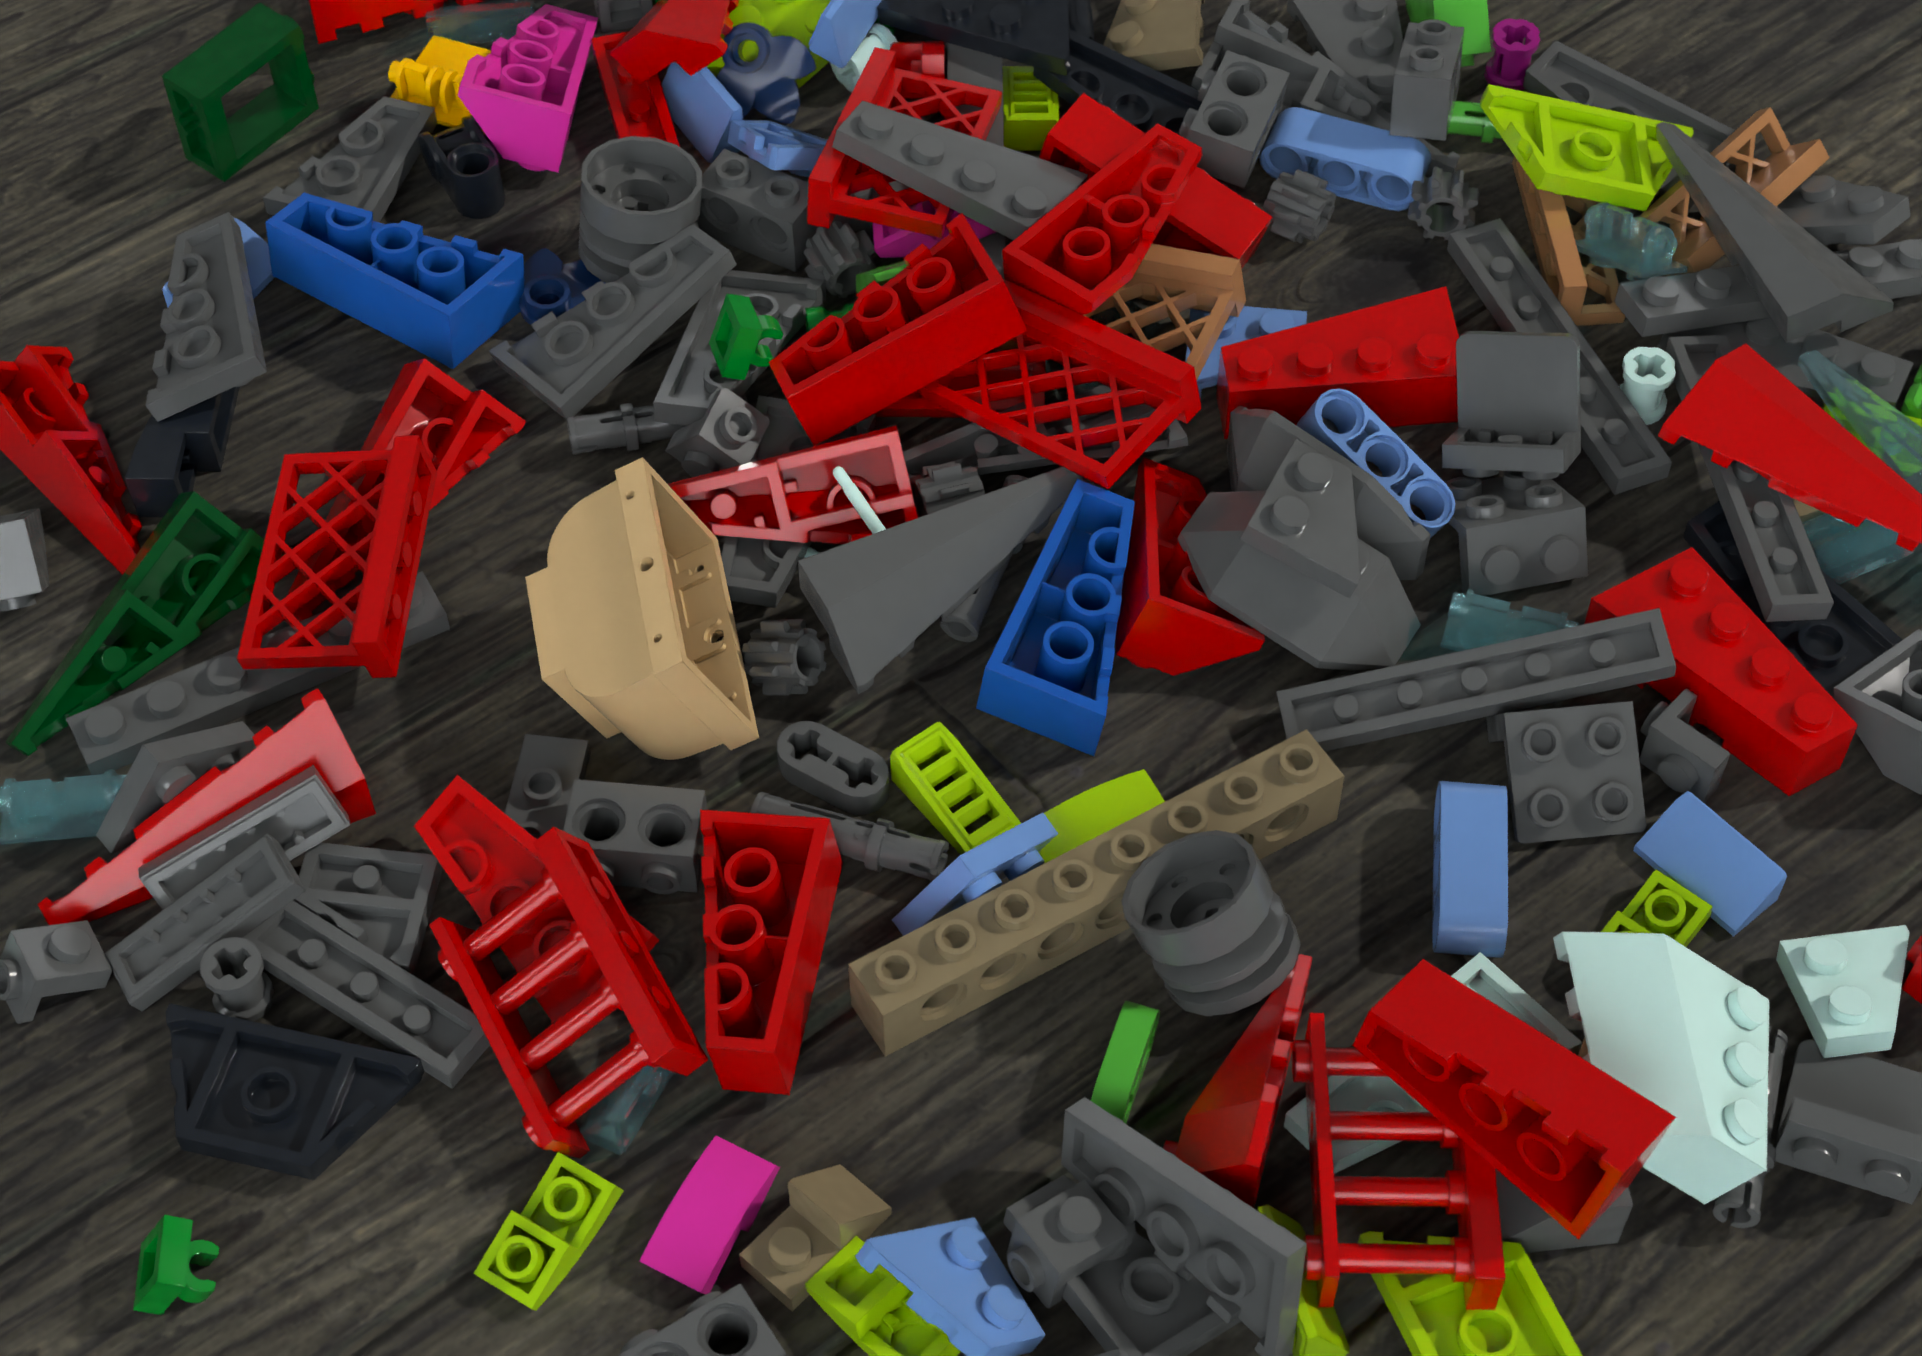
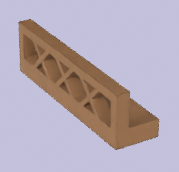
(1772, 178)
(1559, 255)

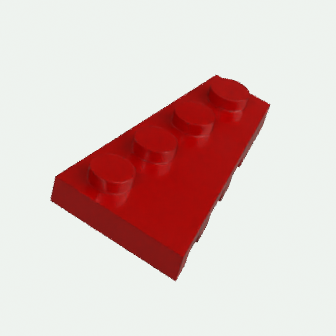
(493, 865)

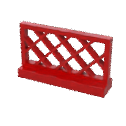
(840, 175)
(1089, 355)
(390, 569)

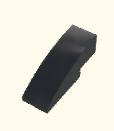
(177, 448)

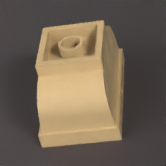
(635, 621)

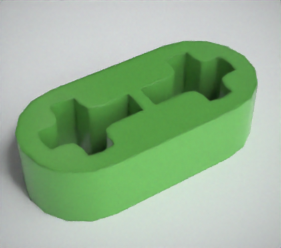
(1126, 1059)

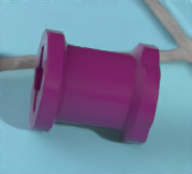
(1511, 53)

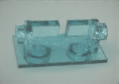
(1628, 243)
(1486, 621)
(56, 809)

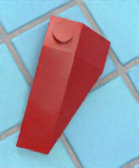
(1105, 226)
(1163, 607)

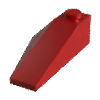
(1236, 1113)

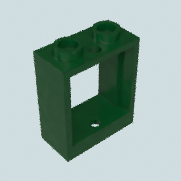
(220, 65)

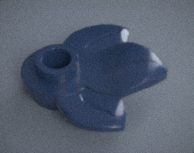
(769, 79)
(553, 285)

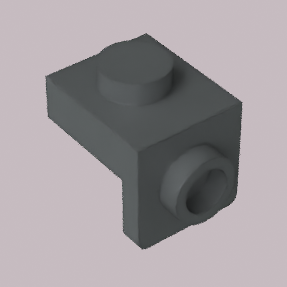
(720, 439)
(1679, 752)
(50, 963)
(1062, 1241)

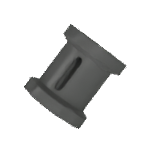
(237, 978)

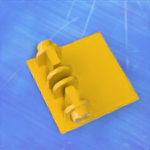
(435, 78)

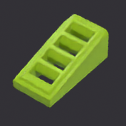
(1028, 109)
(932, 759)

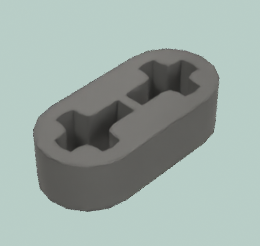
(830, 771)

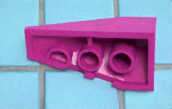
(531, 86)

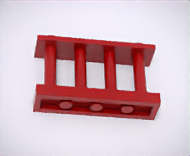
(628, 984)
(1466, 1190)

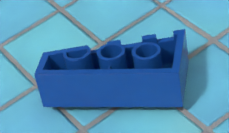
(395, 278)
(1061, 636)

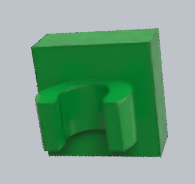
(738, 335)
(165, 1266)

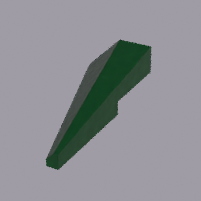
(175, 588)

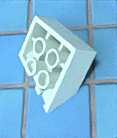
(1682, 1041)

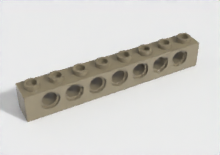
(1078, 896)

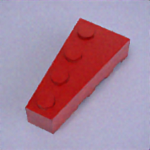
(1206, 214)
(899, 335)
(764, 935)
(1513, 1095)

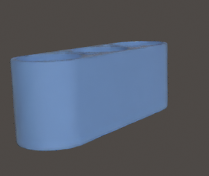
(1352, 156)
(1368, 438)
(1470, 869)

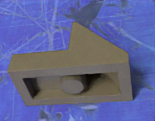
(821, 1220)

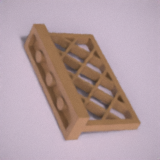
(1178, 282)

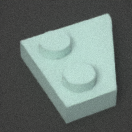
(1848, 986)

